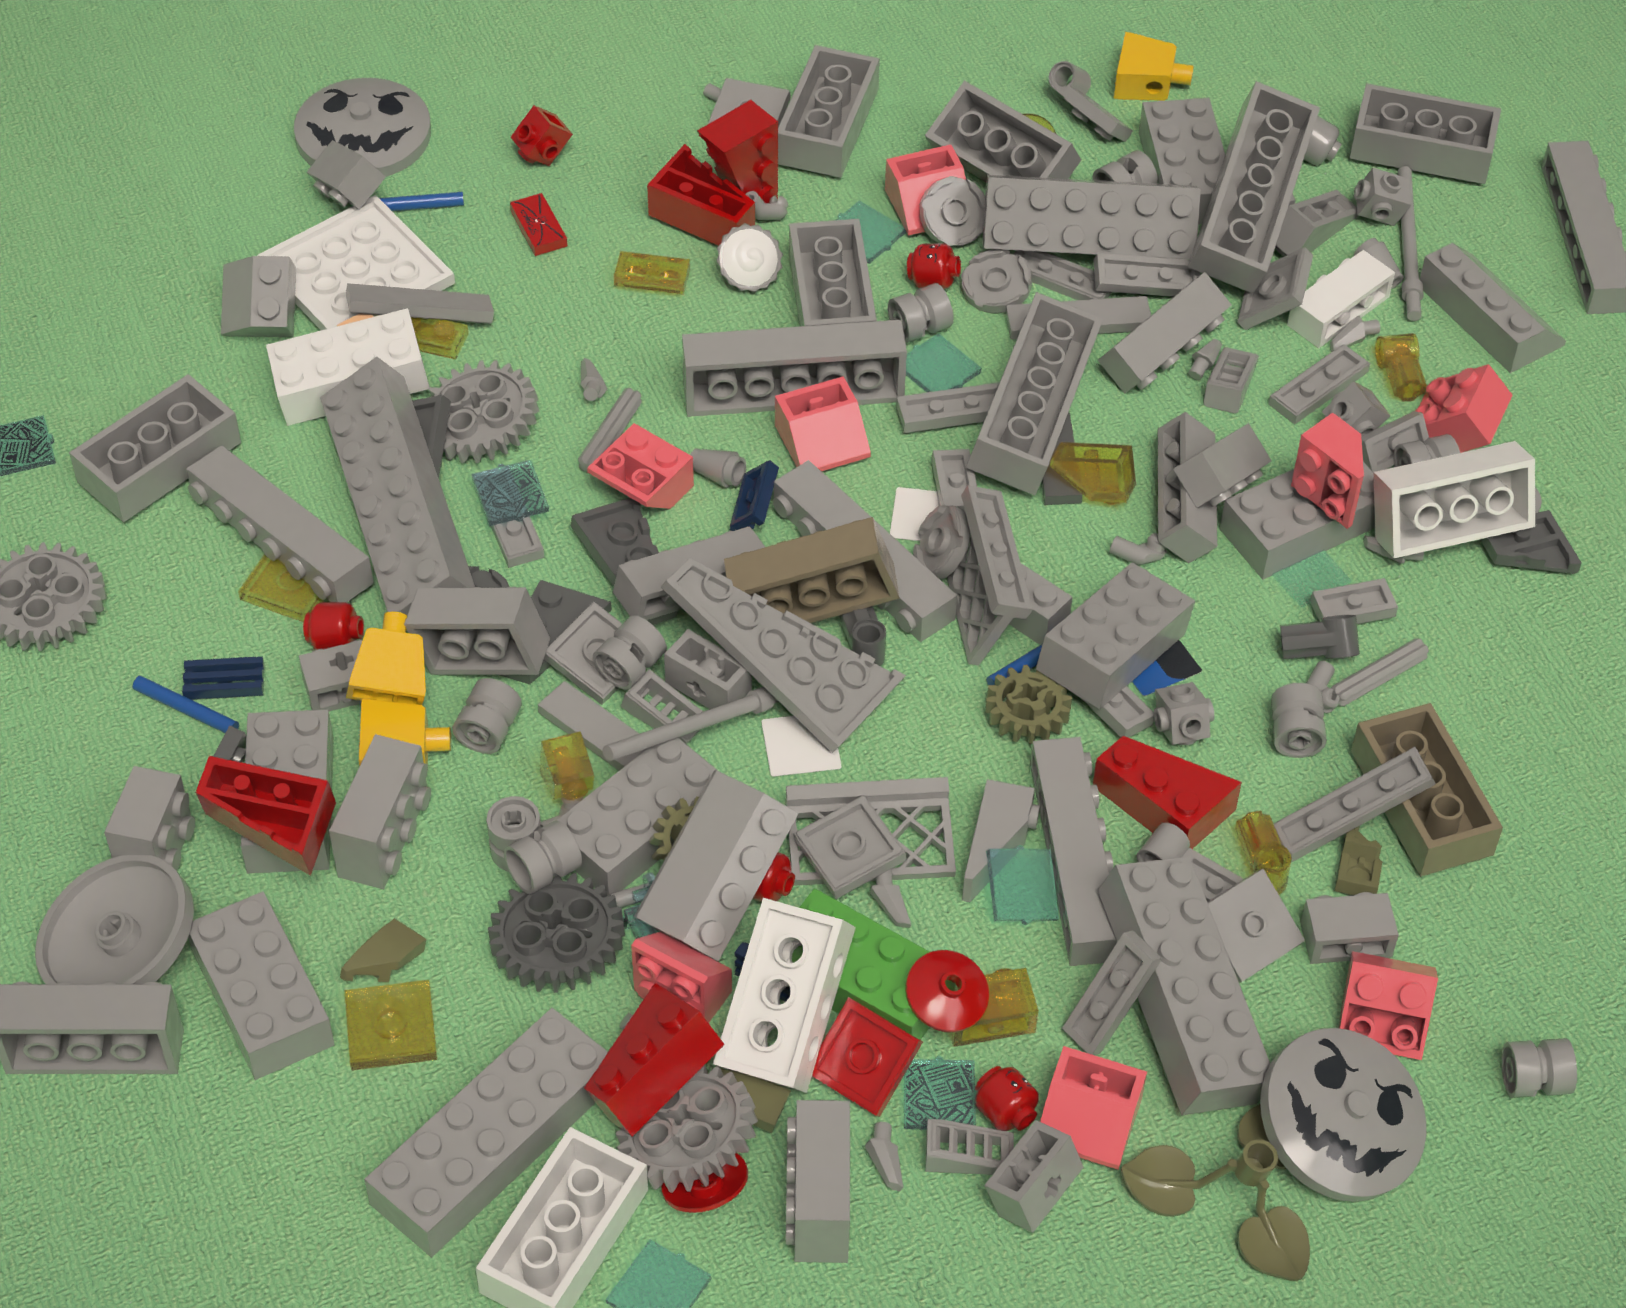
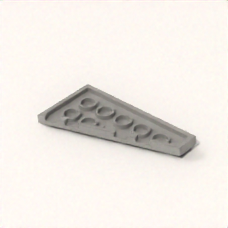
(793, 659)

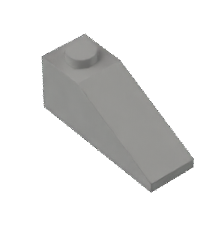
(1314, 222)
(1001, 824)

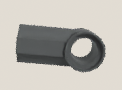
(865, 633)
(1330, 637)

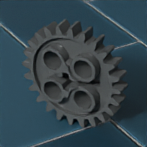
(539, 931)

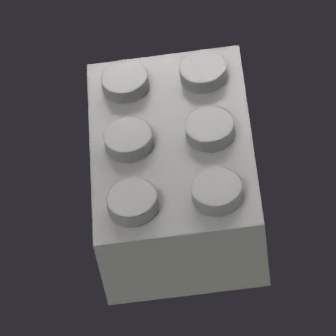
(478, 631)
(380, 812)
(818, 1181)

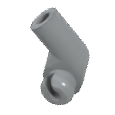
(769, 211)

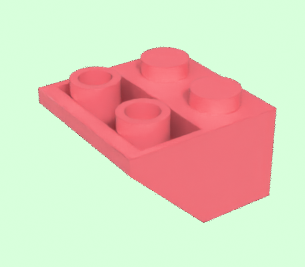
(912, 175)
(1466, 406)
(822, 425)
(645, 468)
(1330, 468)
(681, 971)
(1389, 1002)
(1094, 1104)

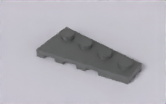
(616, 536)

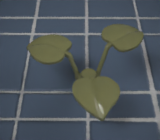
(1270, 1243)

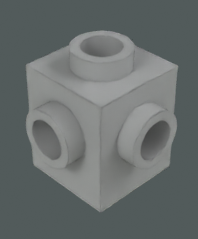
(1383, 196)
(1358, 408)
(1183, 713)

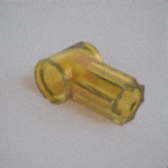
(1401, 360)
(1264, 848)

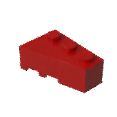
(745, 149)
(696, 199)
(1165, 789)
(269, 807)
(652, 1059)

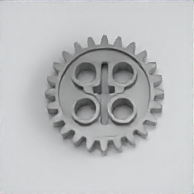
(486, 410)
(48, 595)
(694, 1131)

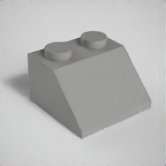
(259, 297)

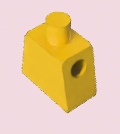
(1148, 69)
(389, 664)
(403, 723)

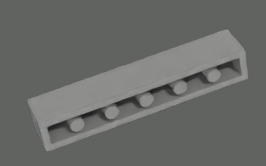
(1587, 225)
(819, 504)
(279, 526)
(1076, 845)

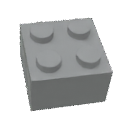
(151, 817)

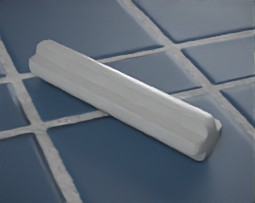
(611, 427)
(1380, 671)

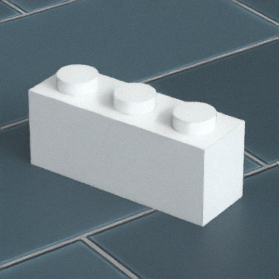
(1340, 297)

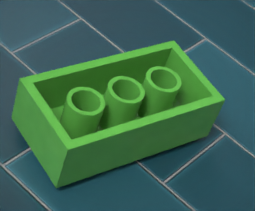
(874, 965)

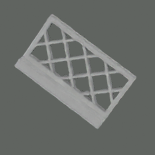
(998, 575)
(885, 797)

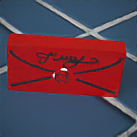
(538, 224)

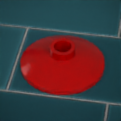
(937, 1004)
(712, 1196)

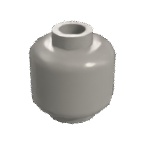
(1322, 142)

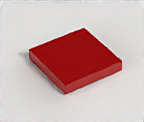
(865, 1056)

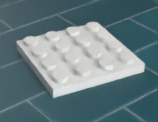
(357, 248)

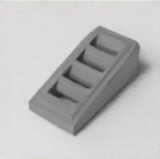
(1229, 383)
(661, 692)
(954, 1133)

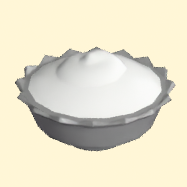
(749, 257)

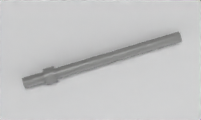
(1412, 287)
(755, 701)

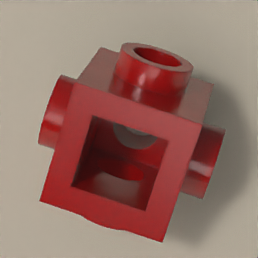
(541, 136)

